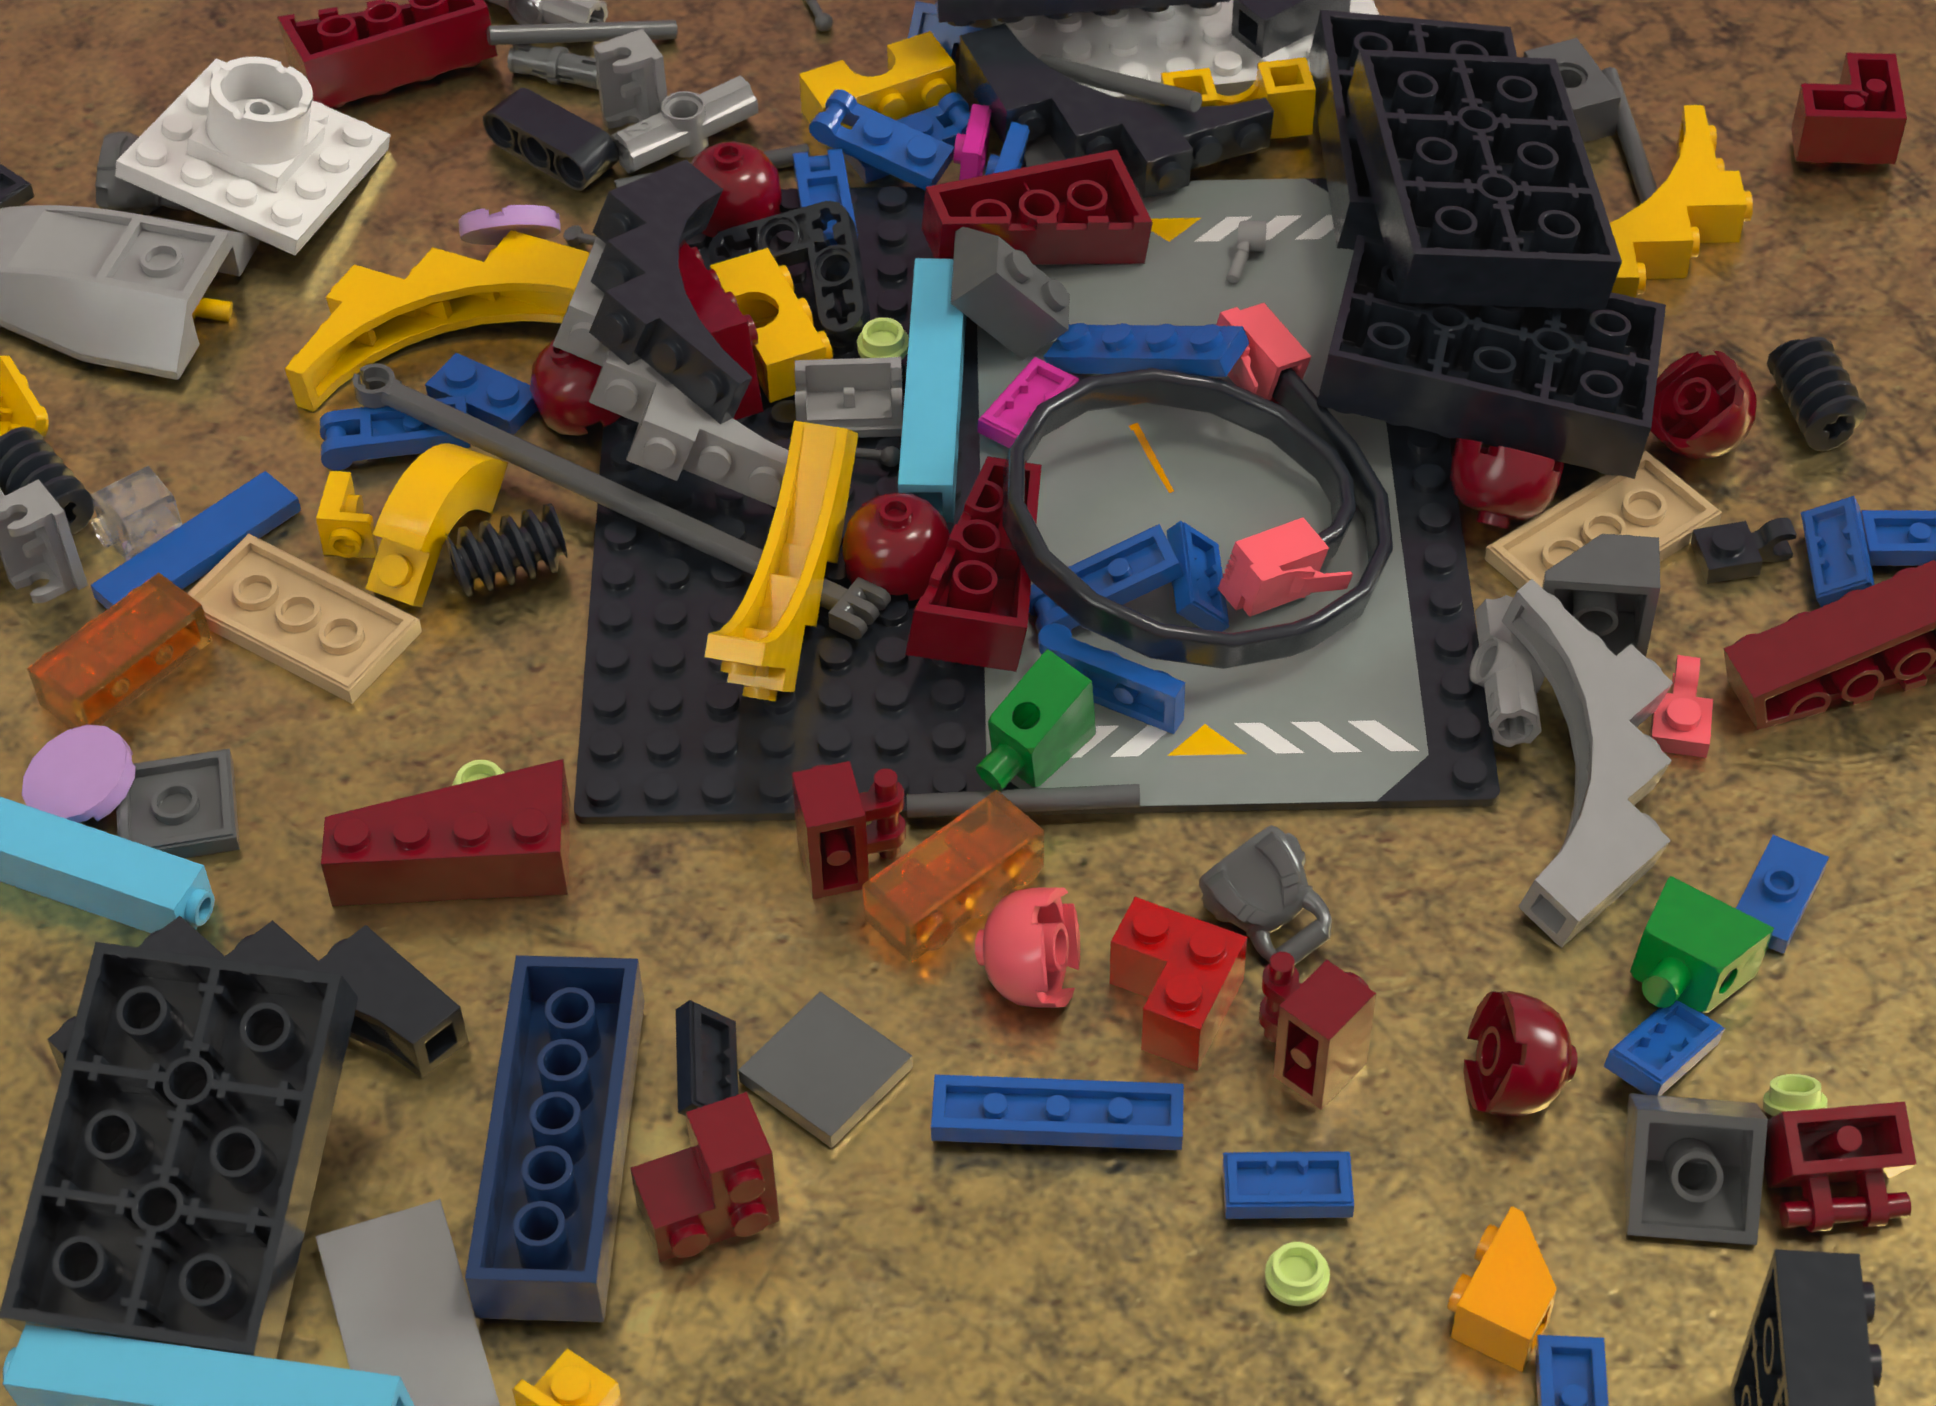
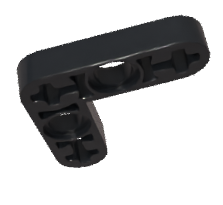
(812, 246)

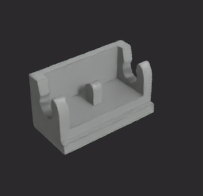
(629, 79)
(851, 394)
(38, 543)

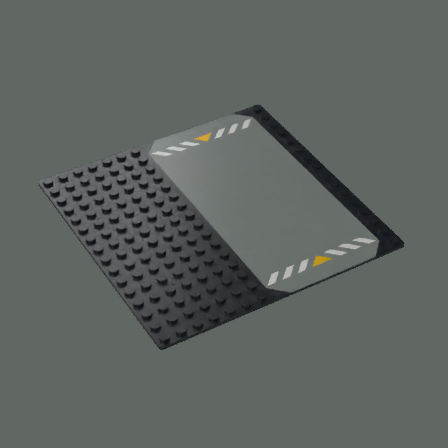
(1351, 724)

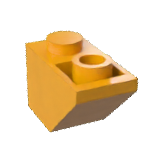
(1508, 1295)

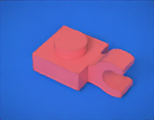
(1682, 719)

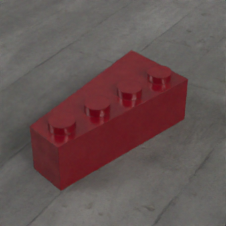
(385, 46)
(1050, 211)
(723, 320)
(979, 587)
(1839, 650)
(454, 842)

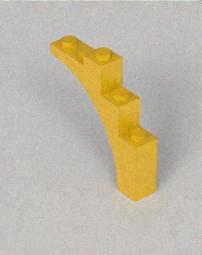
(1690, 208)
(442, 293)
(767, 631)

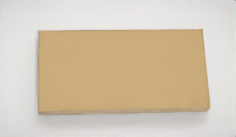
(1647, 506)
(303, 618)

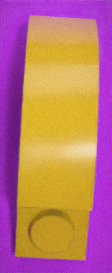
(423, 508)

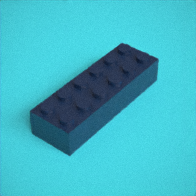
(557, 1140)

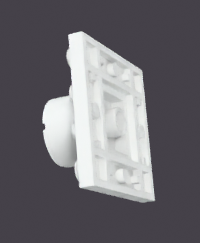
(254, 152)

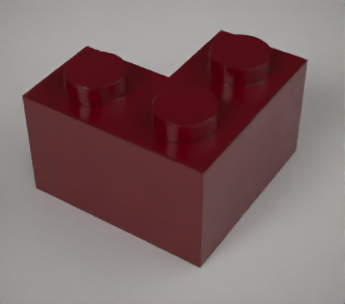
(1854, 119)
(714, 1187)

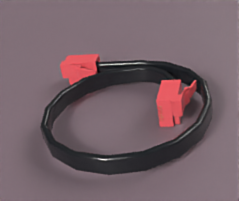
(1263, 567)

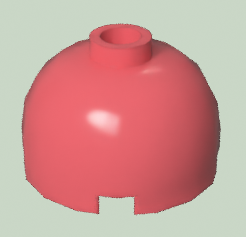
(1029, 946)

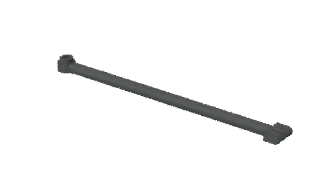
(849, 608)

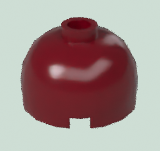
(747, 181)
(562, 391)
(1703, 406)
(1503, 482)
(895, 543)
(1520, 1055)

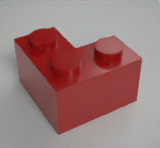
(1184, 971)

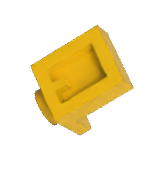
(341, 520)
(568, 1383)

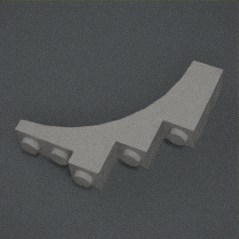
(671, 427)
(1615, 763)

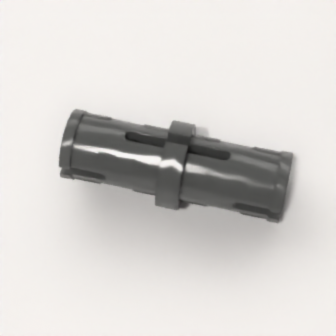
(553, 64)

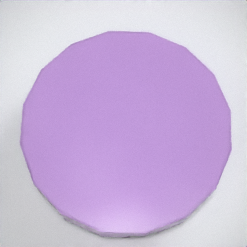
(487, 229)
(80, 774)

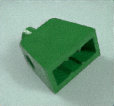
(1039, 724)
(1697, 949)

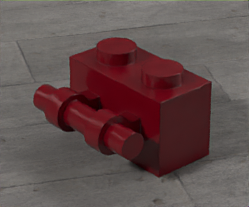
(834, 827)
(1316, 1025)
(1837, 1147)

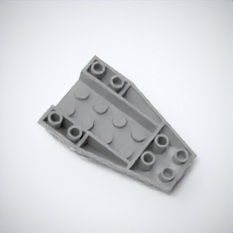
(111, 282)

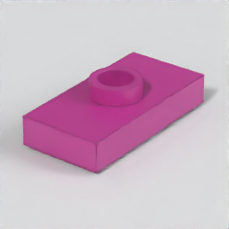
(973, 146)
(1018, 401)

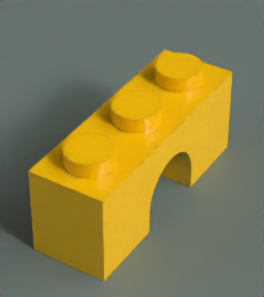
(915, 80)
(1283, 83)
(779, 316)

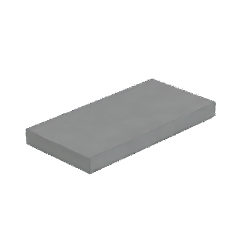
(408, 1306)

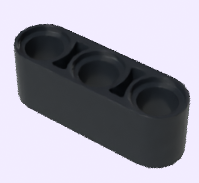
(551, 138)

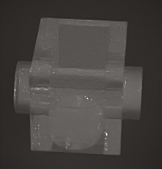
(134, 513)

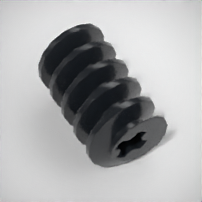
(1817, 391)
(29, 458)
(507, 549)

